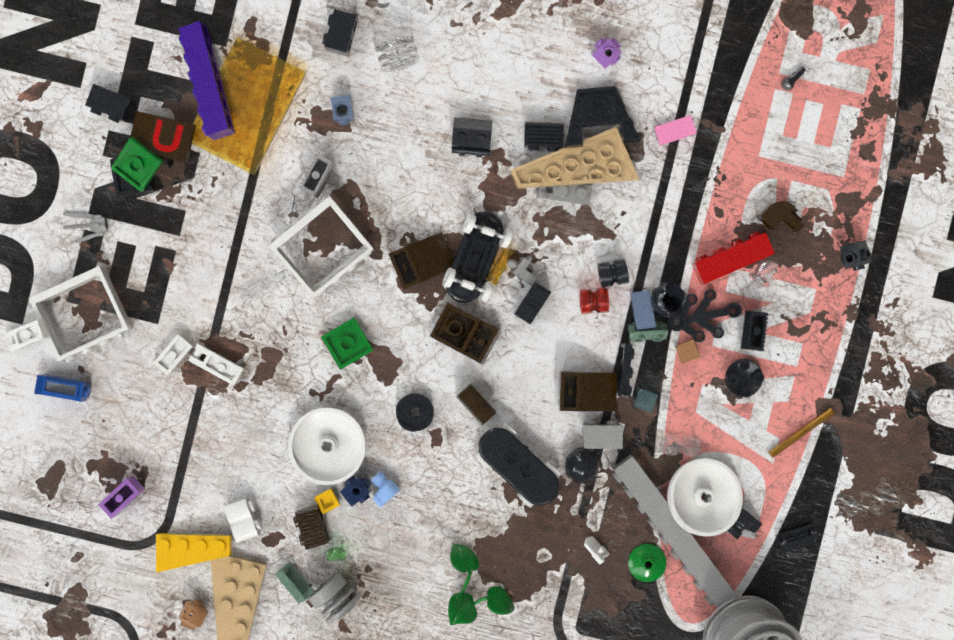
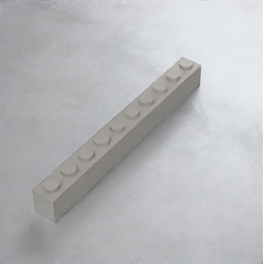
(682, 542)

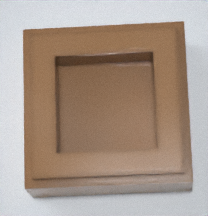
(687, 351)

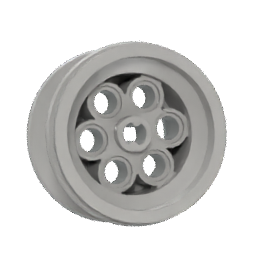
(748, 620)

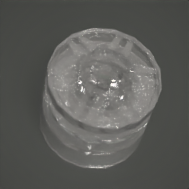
(394, 46)

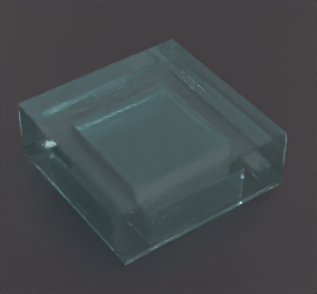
(645, 400)

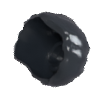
(667, 299)
(581, 465)

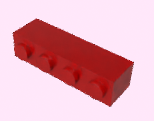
(733, 258)

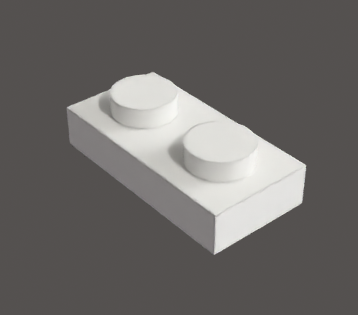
(173, 354)

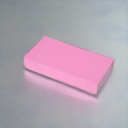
(675, 130)

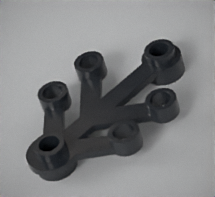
(700, 316)

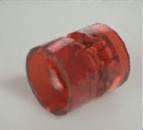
(594, 301)

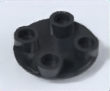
(744, 378)

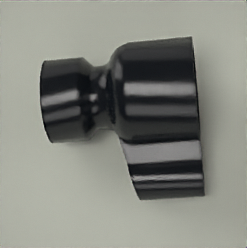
(744, 522)

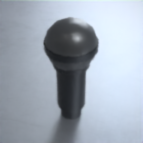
(788, 83)

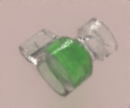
(335, 554)

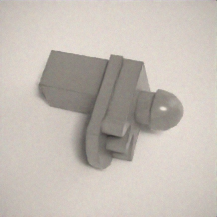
(520, 271)

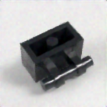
(471, 134)

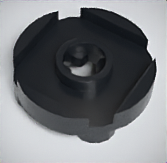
(418, 422)

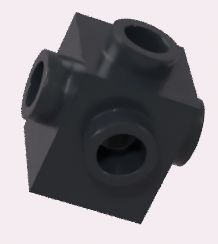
(855, 255)

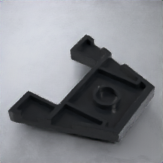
(599, 108)

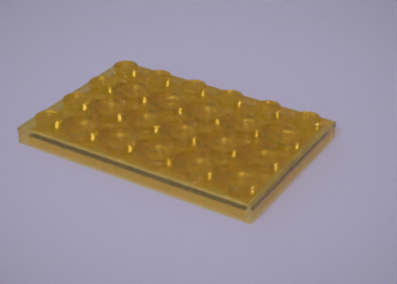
(258, 97)

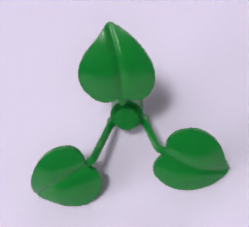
(462, 605)

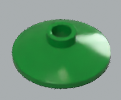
(640, 556)

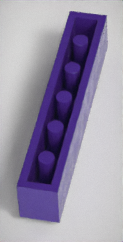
(206, 81)

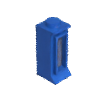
(62, 387)

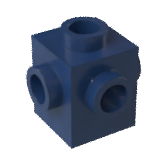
(351, 494)

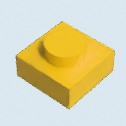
(327, 501)

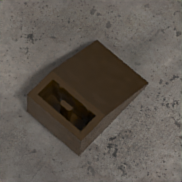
(422, 260)
(587, 391)

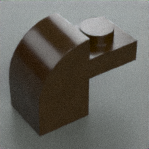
(779, 212)

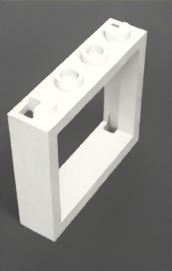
(336, 274)
(56, 344)

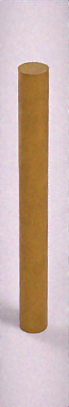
(801, 432)

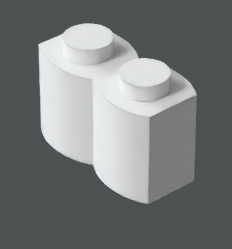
(242, 519)

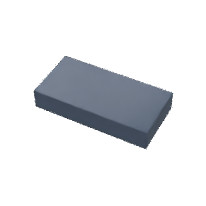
(642, 310)

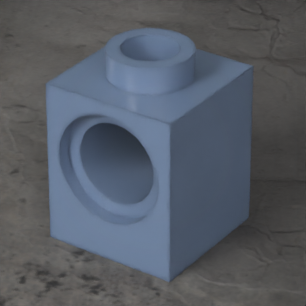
(340, 101)

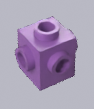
(600, 48)

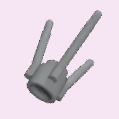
(98, 225)

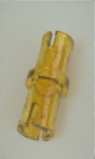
(500, 266)

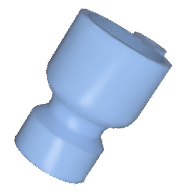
(386, 488)

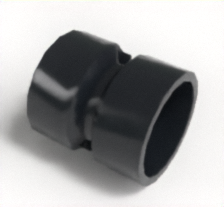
(613, 273)

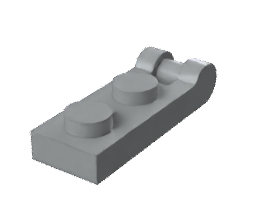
(572, 193)

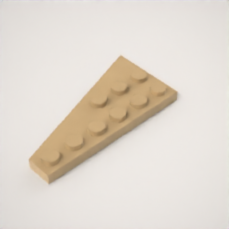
(598, 161)
(236, 595)

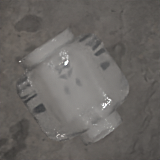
(763, 273)

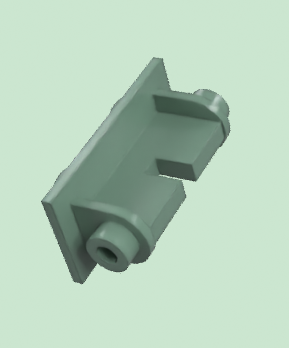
(657, 334)
(294, 583)

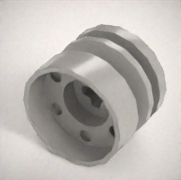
(334, 598)

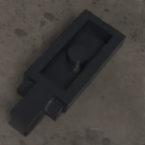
(625, 370)

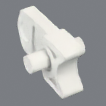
(597, 551)

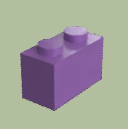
(121, 497)

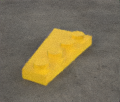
(188, 549)

